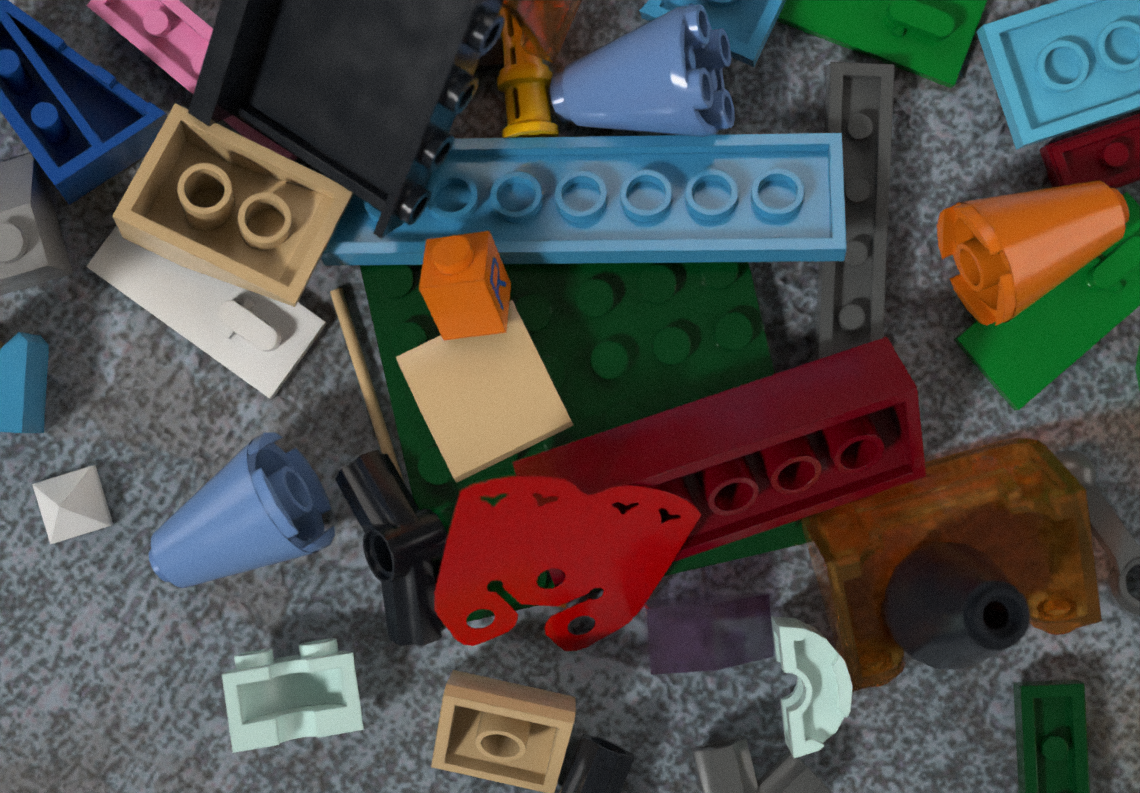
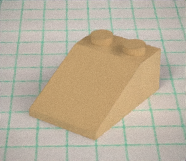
(230, 208)

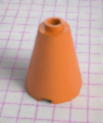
(1026, 243)

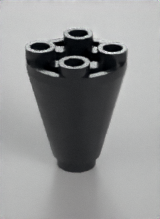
(953, 606)

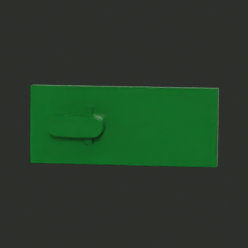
(912, 35)
(1061, 325)

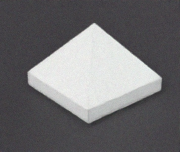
(72, 504)

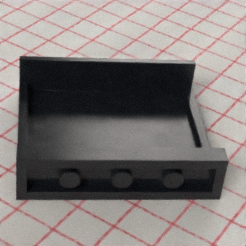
(351, 86)

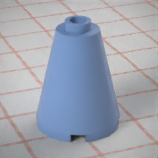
(245, 518)

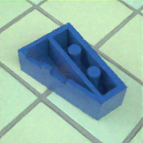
(67, 109)

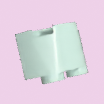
(822, 685)
(291, 695)

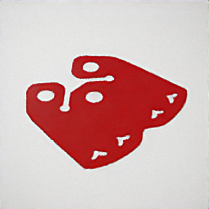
(573, 534)

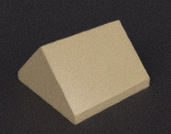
(503, 731)

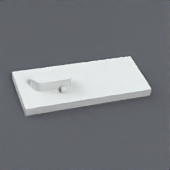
(233, 325)

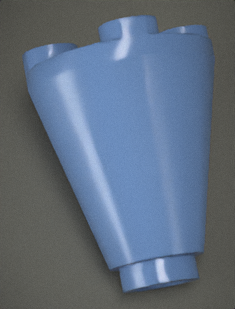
(652, 79)

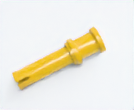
(525, 86)

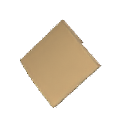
(484, 396)

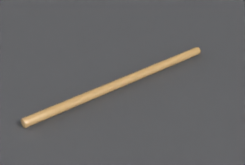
(363, 376)

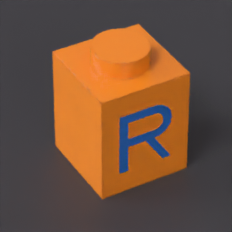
(465, 285)

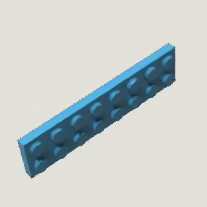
(623, 201)

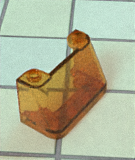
(997, 498)

